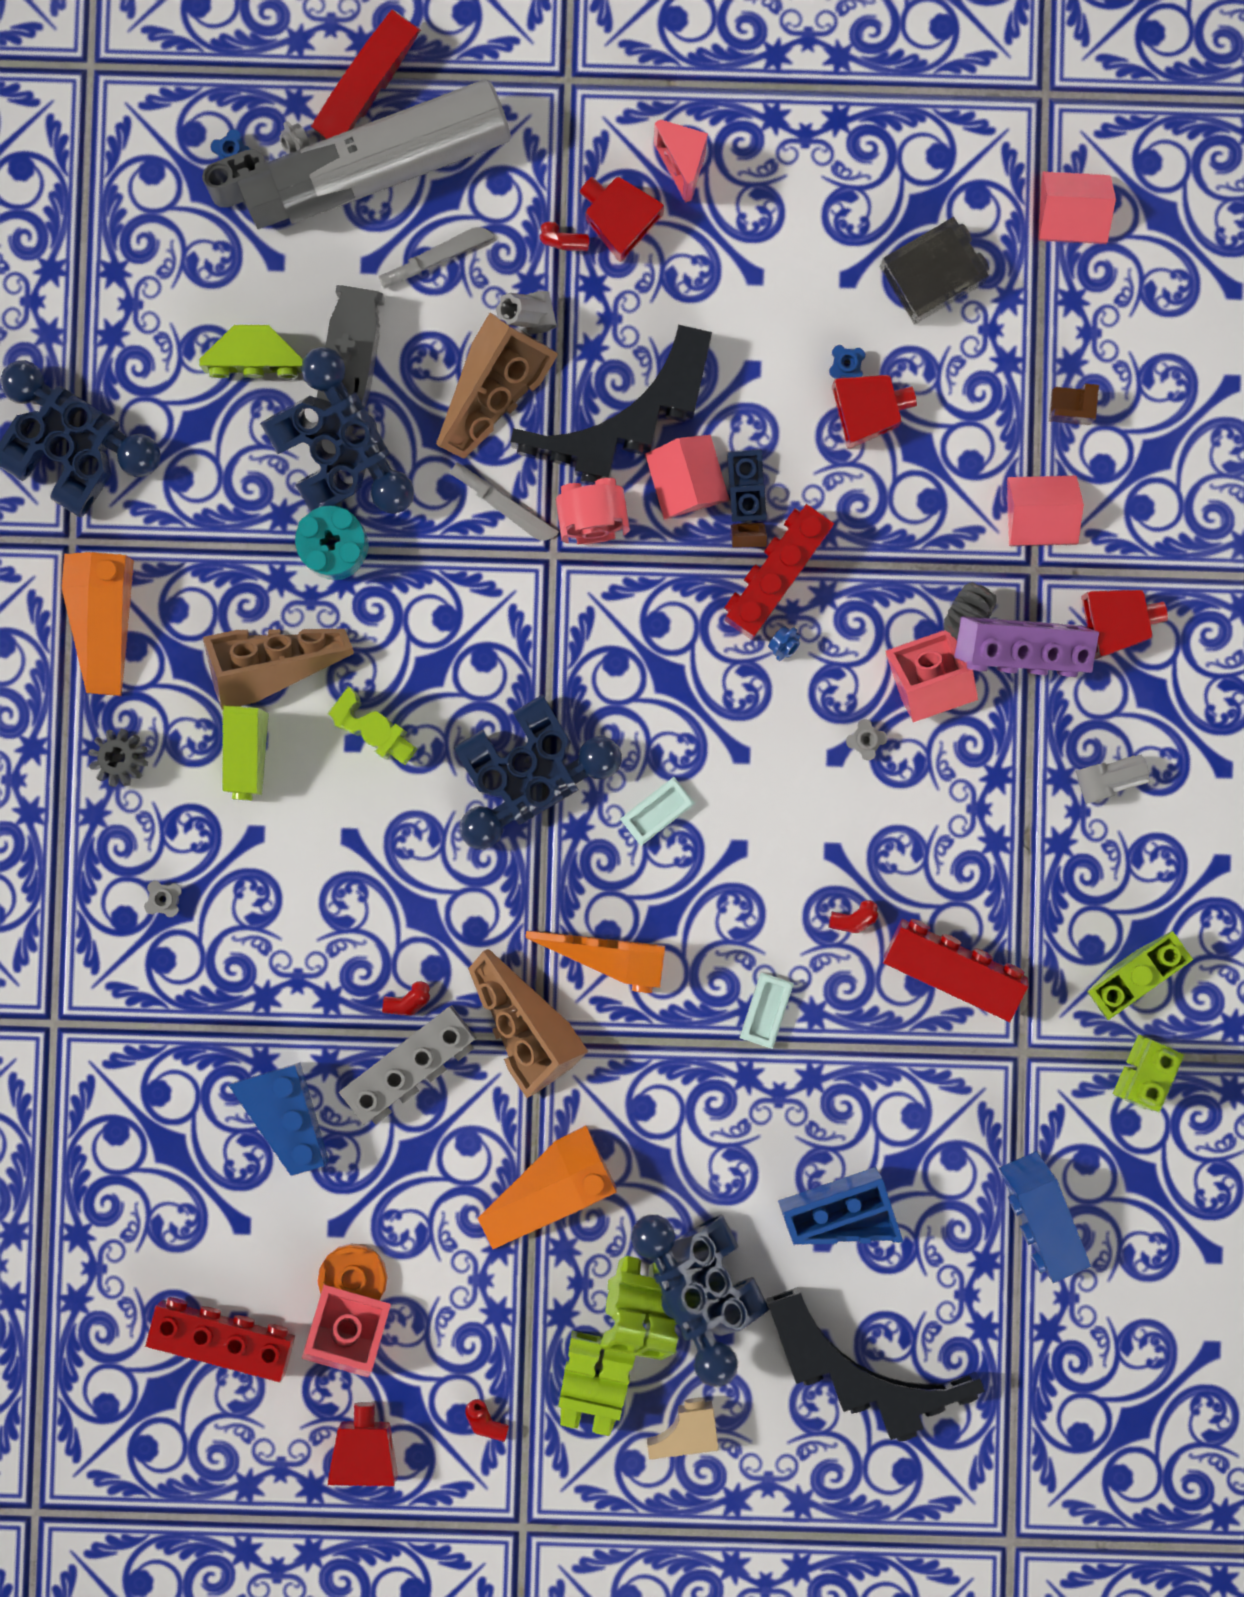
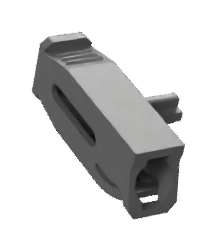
(355, 337)

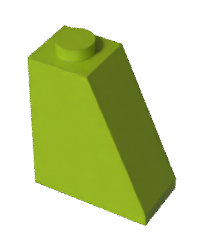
(244, 751)

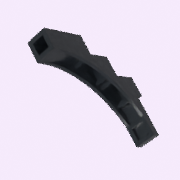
(672, 392)
(898, 1401)

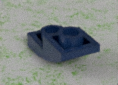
(746, 485)

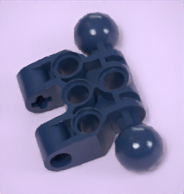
(324, 371)
(75, 489)
(483, 826)
(694, 1273)

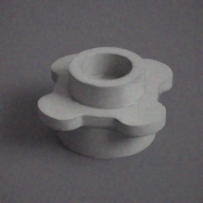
(293, 138)
(866, 749)
(172, 895)

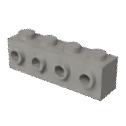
(407, 1065)

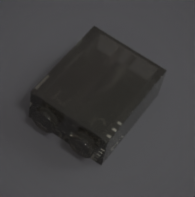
(935, 269)

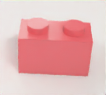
(931, 676)
(346, 1331)

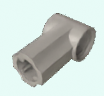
(528, 311)
(1106, 779)

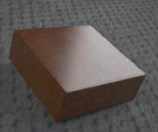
(748, 535)

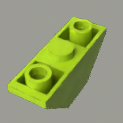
(251, 352)
(1138, 974)

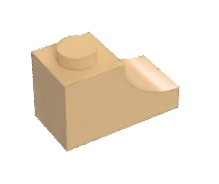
(689, 1434)

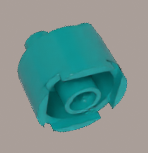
(314, 533)

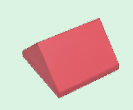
(682, 154)
(1076, 207)
(686, 475)
(1044, 510)

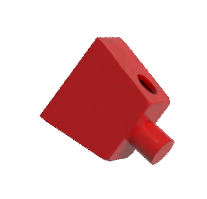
(620, 214)
(869, 406)
(1121, 618)
(363, 1451)

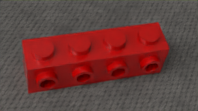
(779, 571)
(956, 970)
(220, 1339)

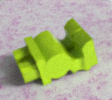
(373, 727)
(1154, 1074)
(636, 1301)
(593, 1393)

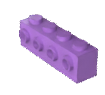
(1026, 645)

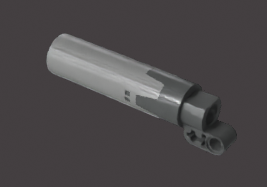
(361, 158)

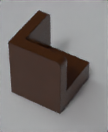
(1074, 405)

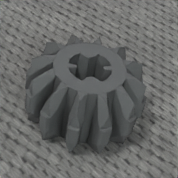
(970, 602)
(113, 746)

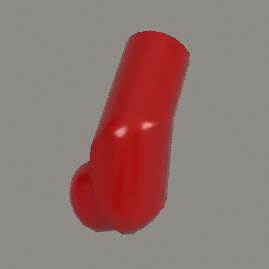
(564, 241)
(857, 921)
(410, 1003)
(482, 1423)

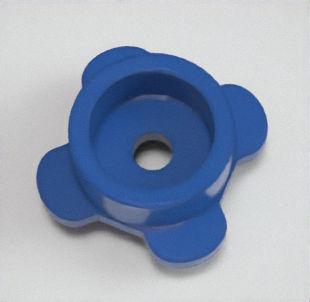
(233, 140)
(840, 354)
(784, 642)

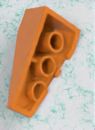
(98, 609)
(623, 960)
(554, 1186)

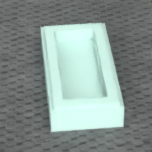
(657, 811)
(766, 1010)

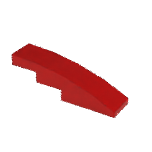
(366, 75)

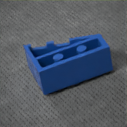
(285, 1116)
(842, 1212)
(1045, 1217)

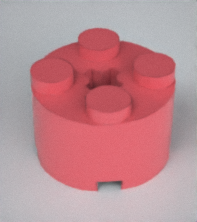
(592, 511)

